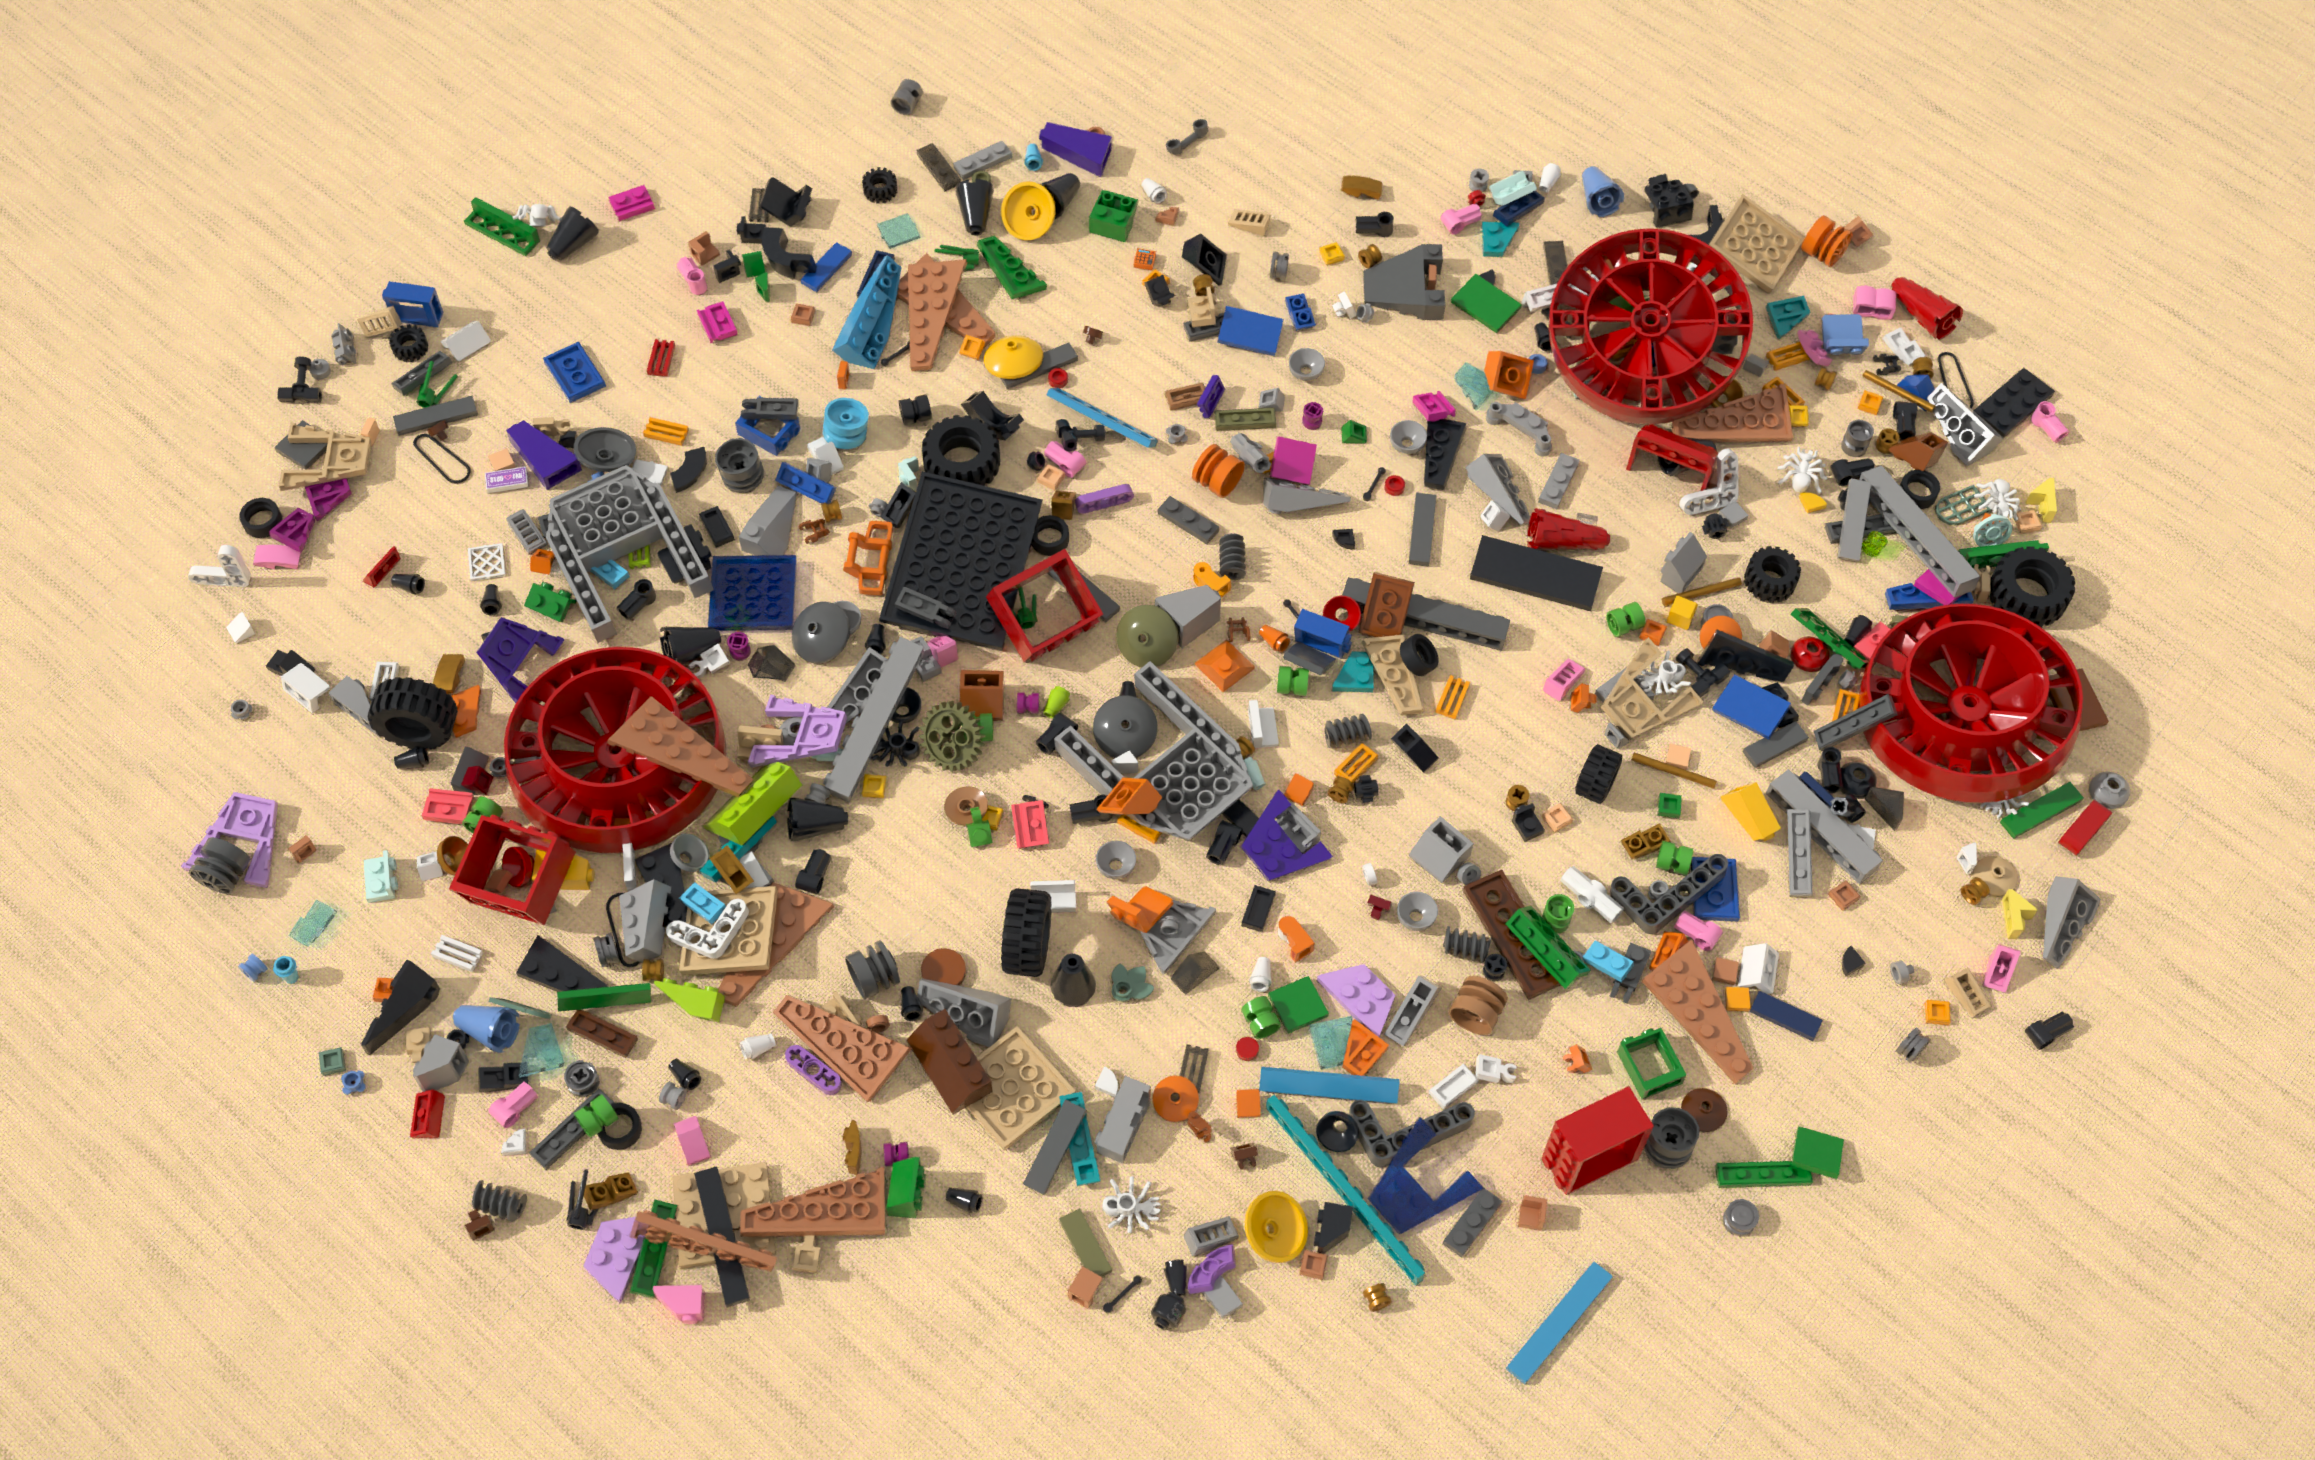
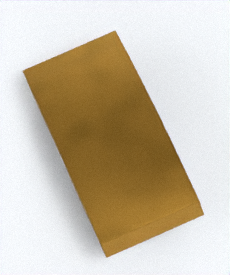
(1358, 184)
(447, 672)
(1644, 843)
(853, 1142)
(610, 1191)

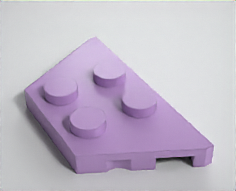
(1360, 995)
(614, 1256)

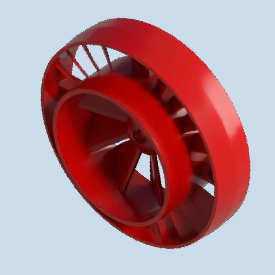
(1680, 333)
(605, 683)
(2003, 709)

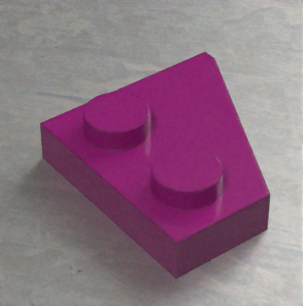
(327, 496)
(294, 529)

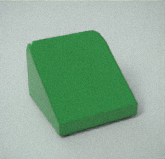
(753, 264)
(763, 286)
(1354, 433)

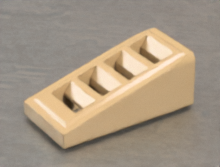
(1260, 219)
(392, 315)
(1969, 981)

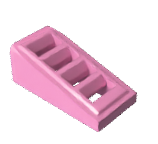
(1557, 689)

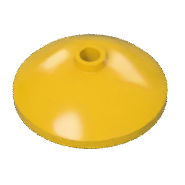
(1018, 208)
(1013, 357)
(1286, 1226)

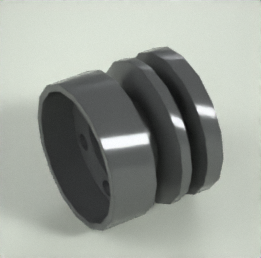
(739, 465)
(219, 865)
(872, 969)
(1672, 1138)

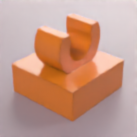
(1582, 698)
(382, 989)
(1580, 1059)

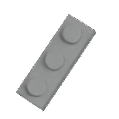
(982, 160)
(1558, 481)

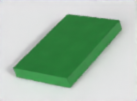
(1486, 303)

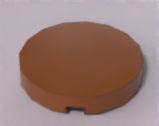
(944, 966)

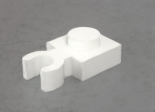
(713, 659)
(1491, 1070)

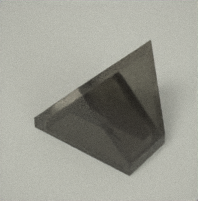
(770, 663)

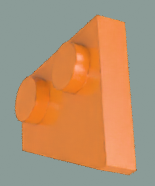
(468, 709)
(1362, 1050)

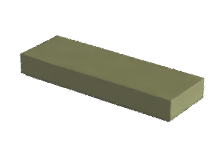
(1245, 419)
(1085, 1243)

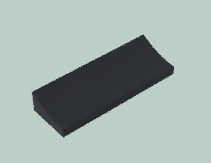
(1536, 573)

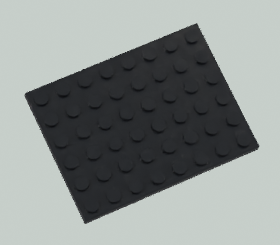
(956, 550)

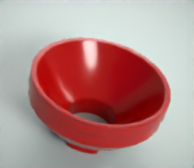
(1349, 604)
(1808, 660)
(519, 864)

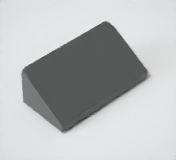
(468, 759)

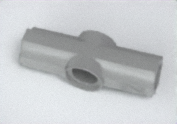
(1250, 452)

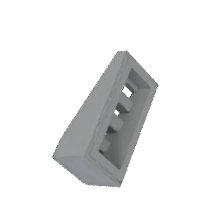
(520, 520)
(1197, 1243)

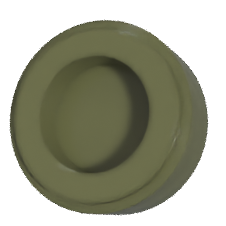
(981, 175)

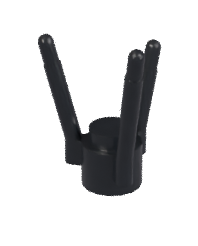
(577, 1215)

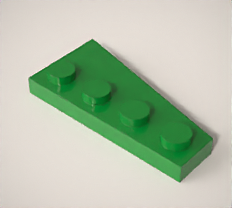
(1009, 270)
(1829, 636)

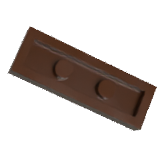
(602, 1033)

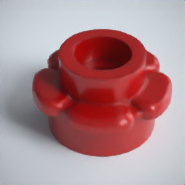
(1476, 197)

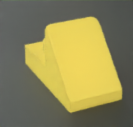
(2045, 497)
(2016, 912)

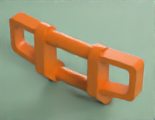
(868, 543)

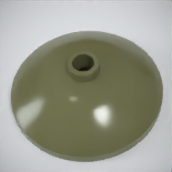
(1159, 631)

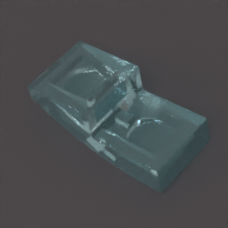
(314, 923)

